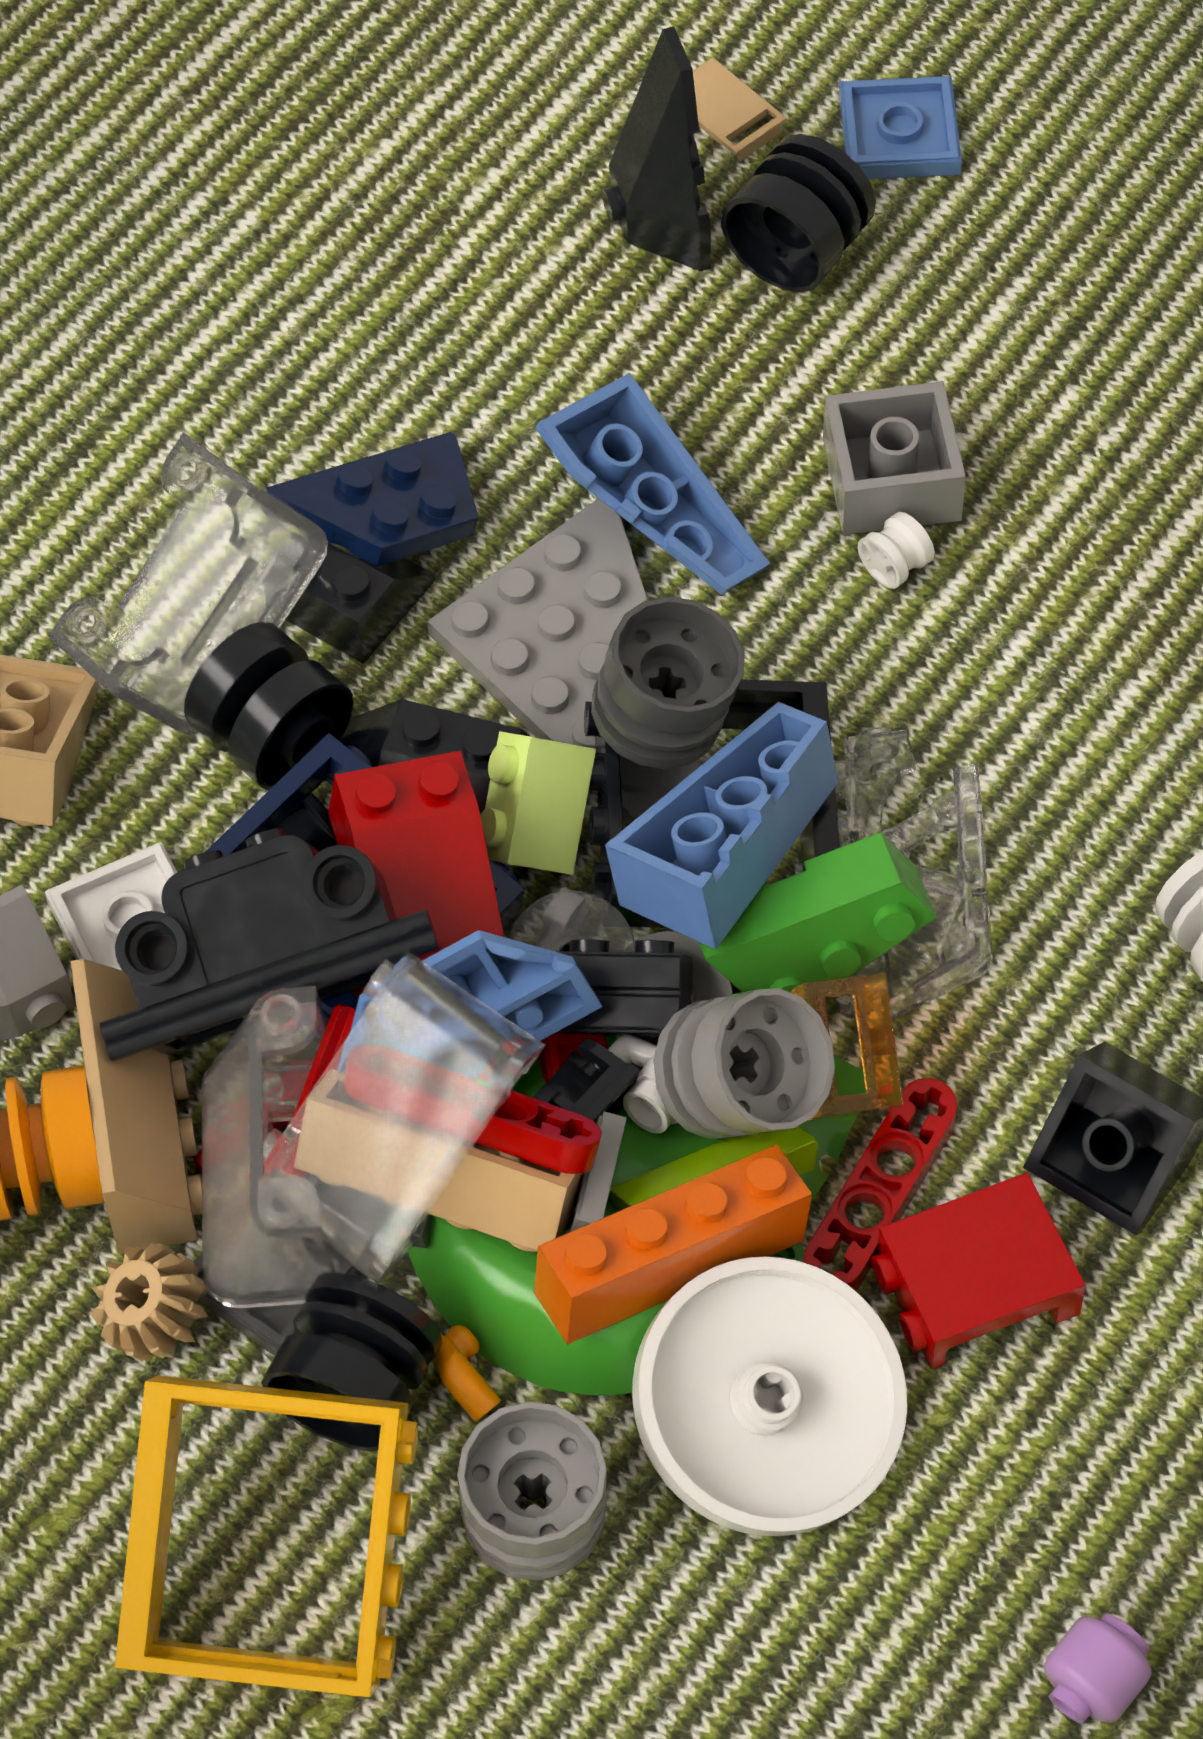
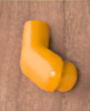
(459, 1374)

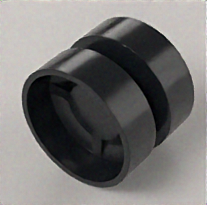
(266, 702)

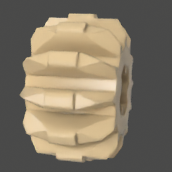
(149, 1302)

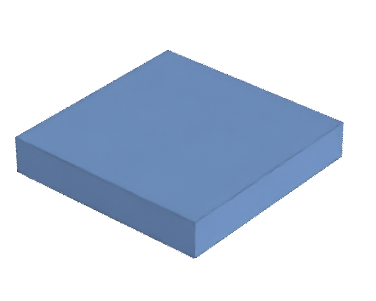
(901, 126)

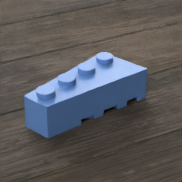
(725, 826)

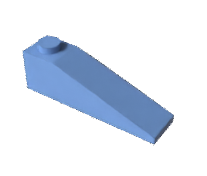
(642, 471)

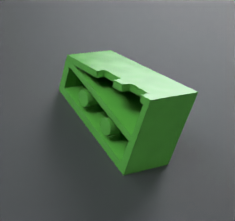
(825, 919)

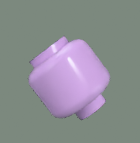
(1097, 1669)

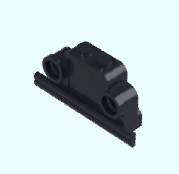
(250, 928)

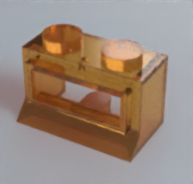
(875, 1043)

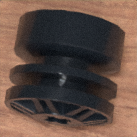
(798, 213)
(354, 1343)

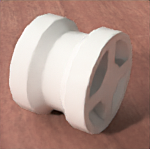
(896, 550)

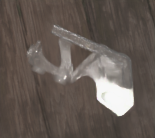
(959, 940)

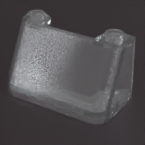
(220, 566)
(399, 1110)
(259, 1229)

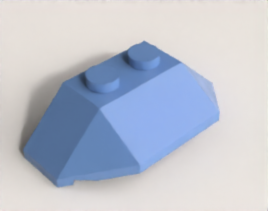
(518, 980)

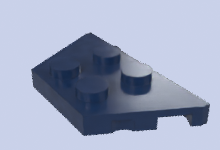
(390, 501)

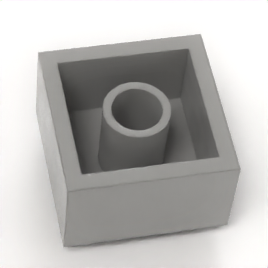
(893, 456)

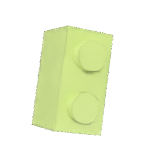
(536, 802)

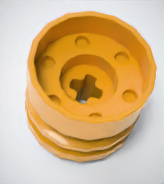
(49, 1143)

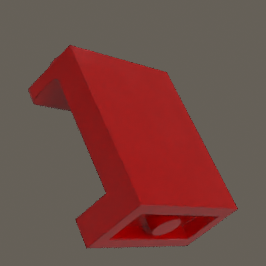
(976, 1267)

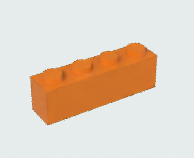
(668, 1240)

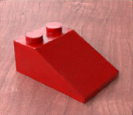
(425, 839)

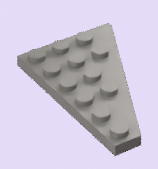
(543, 634)

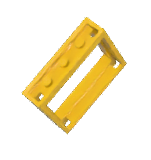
(150, 1532)

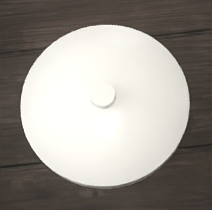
(769, 1396)

